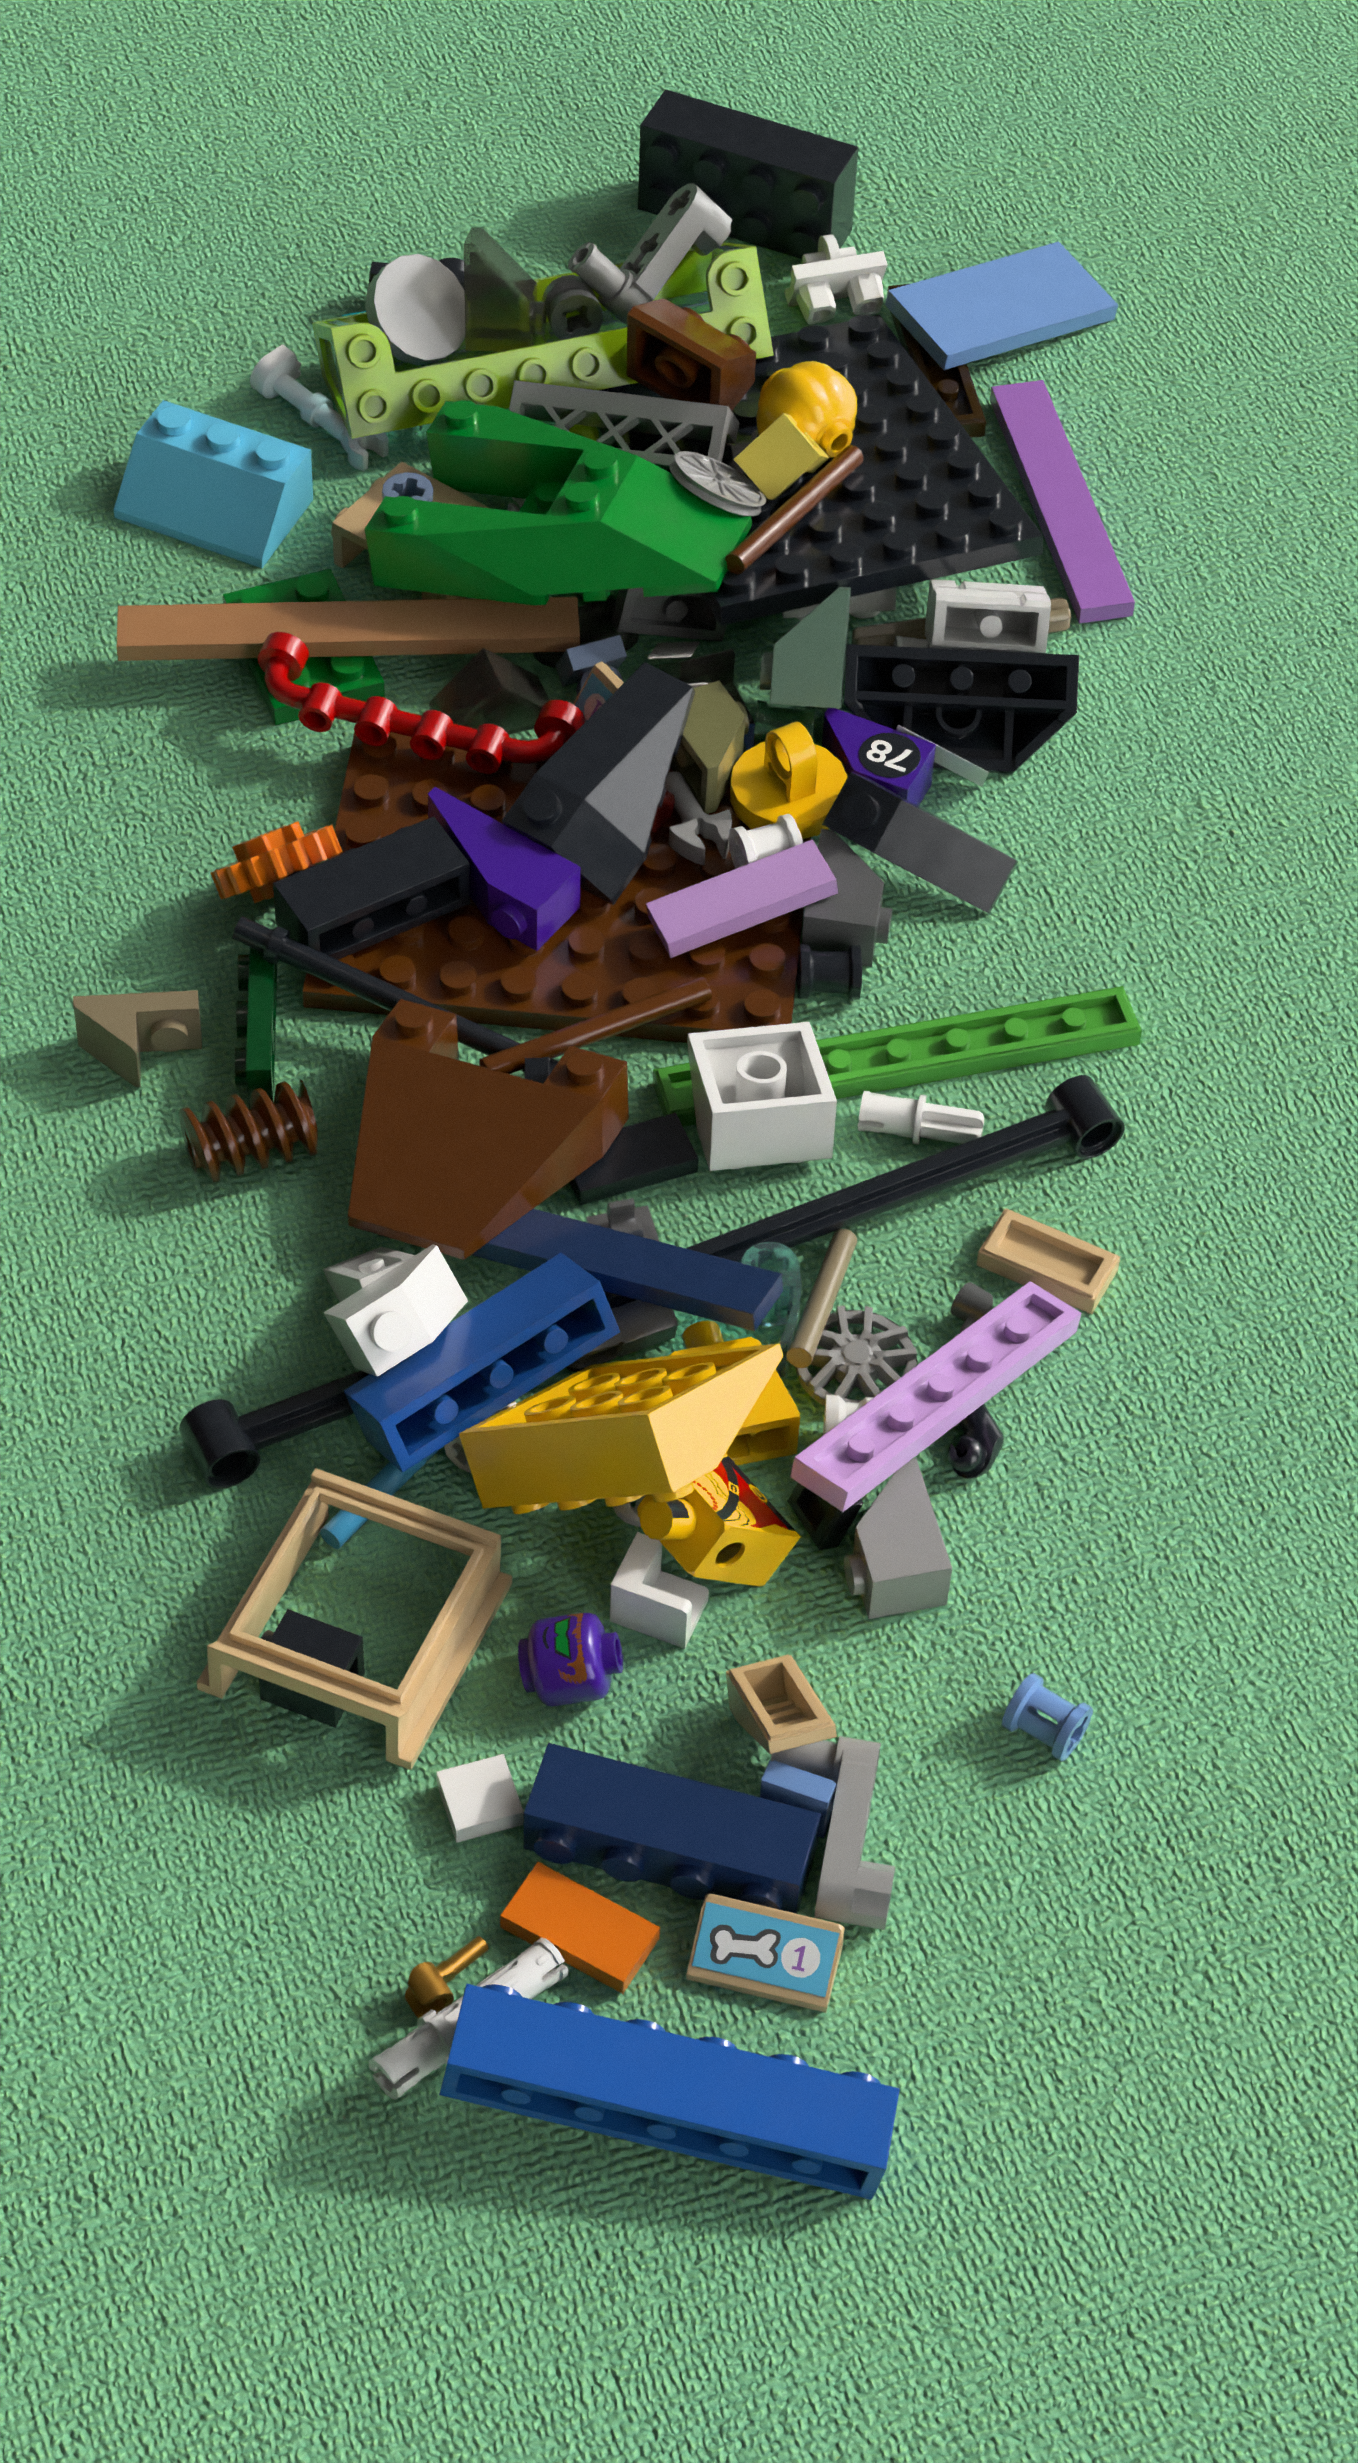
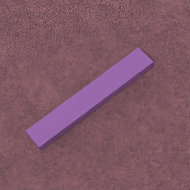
(1062, 502)

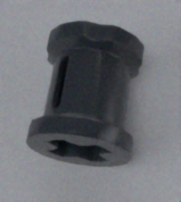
(829, 972)

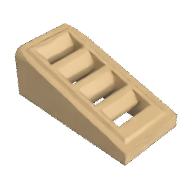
(777, 1705)

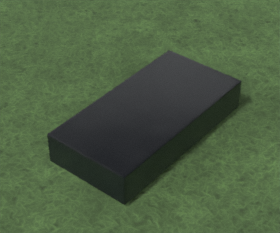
(637, 1159)

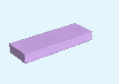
(741, 898)

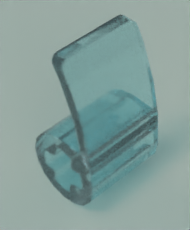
(786, 1309)

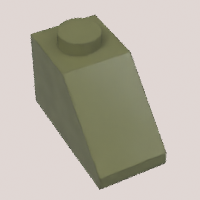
(711, 744)

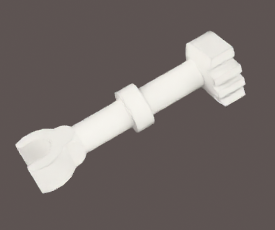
(277, 376)

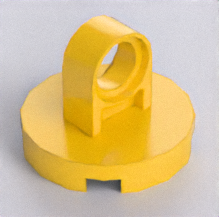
(786, 778)

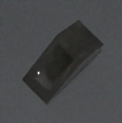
(498, 298)

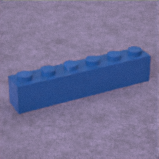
(671, 2090)

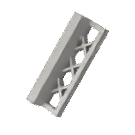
(629, 413)

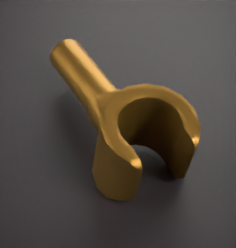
(428, 1982)

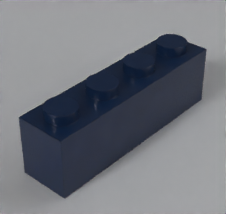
(669, 1830)

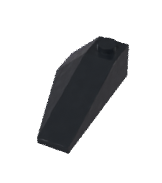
(607, 782)

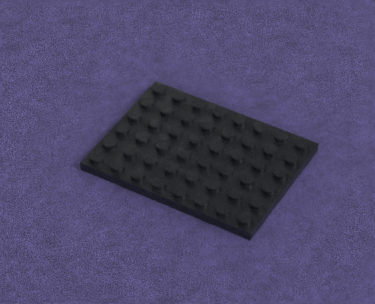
(906, 515)

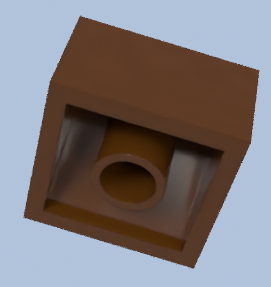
(685, 356)

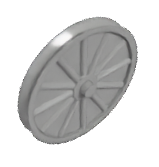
(717, 483)

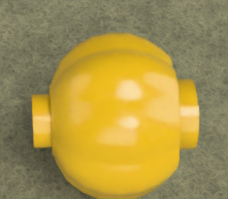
(816, 399)

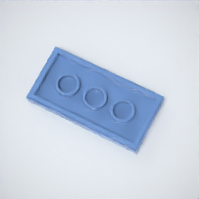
(1001, 305)

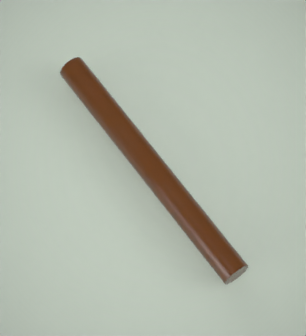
(794, 510)
(601, 1026)

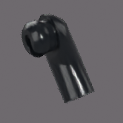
(977, 1446)

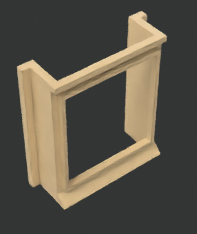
(441, 1660)

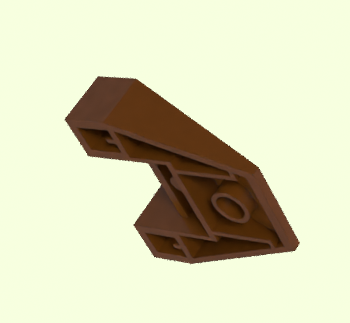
(468, 1149)

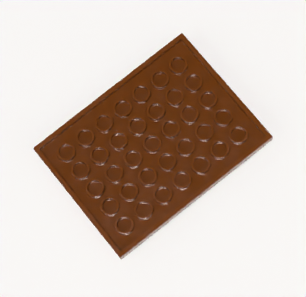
(592, 962)

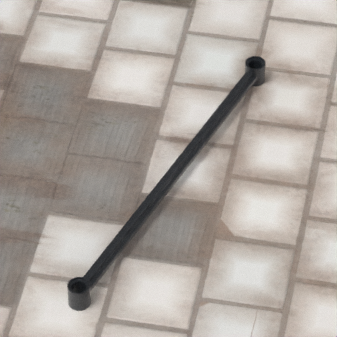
(1076, 1113)

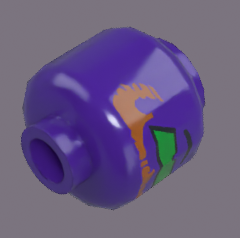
(569, 1659)

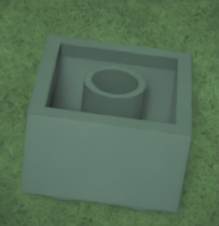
(811, 657)

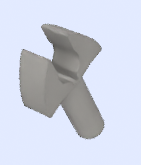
(684, 837)

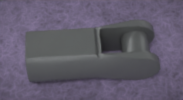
(639, 1326)

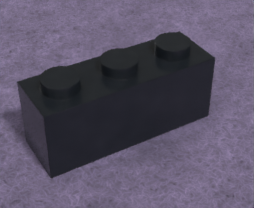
(374, 890)

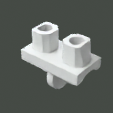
(836, 275)

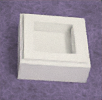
(480, 1798)

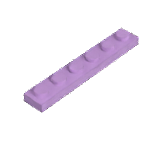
(934, 1396)

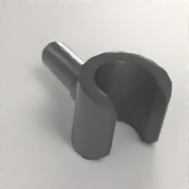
(971, 1304)

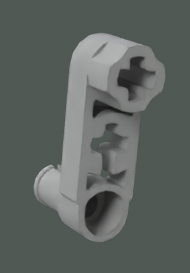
(683, 223)
(848, 1887)

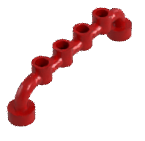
(285, 657)

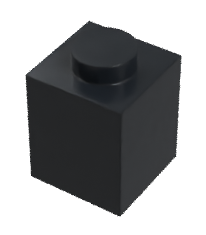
(318, 1642)

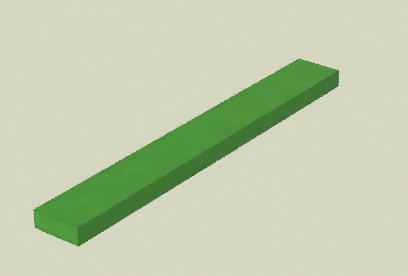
(951, 1046)

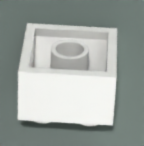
(761, 1096)

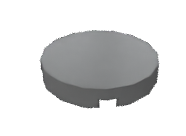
(417, 308)

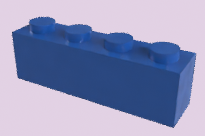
(483, 1361)

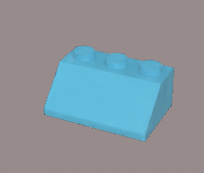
(214, 484)

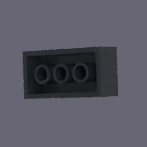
(768, 177)

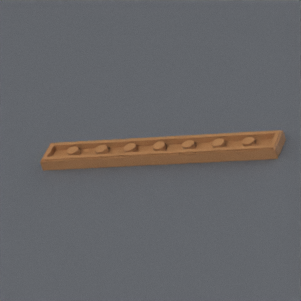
(347, 628)

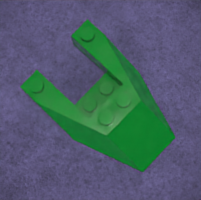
(586, 527)

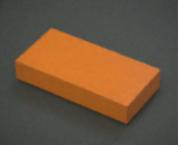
(582, 1925)

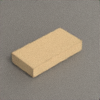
(1050, 1259)

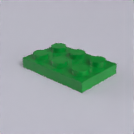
(351, 675)

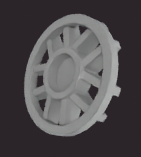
(858, 1358)

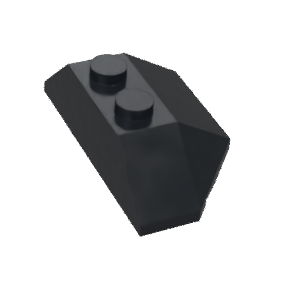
(970, 702)

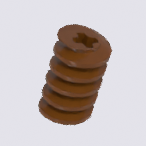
(249, 1130)

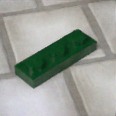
(257, 1023)

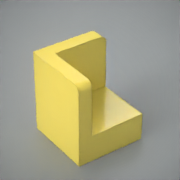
(780, 457)

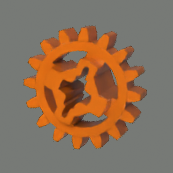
(274, 858)

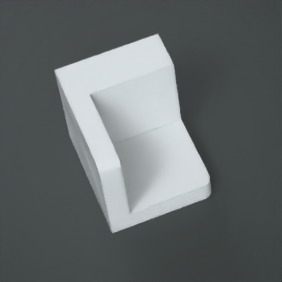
(652, 1599)

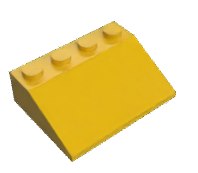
(618, 1430)

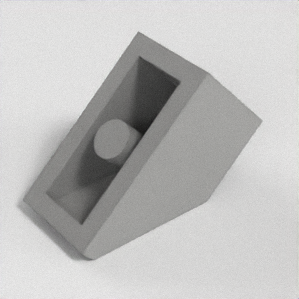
(899, 1550)

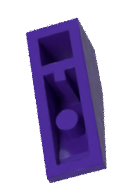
(512, 879)

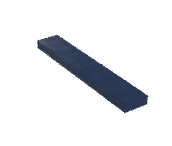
(642, 1268)

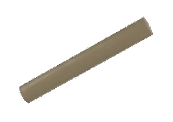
(821, 1298)

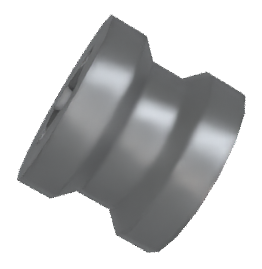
(569, 295)

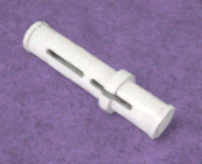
(431, 2041)

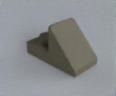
(123, 1025)

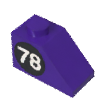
(880, 753)

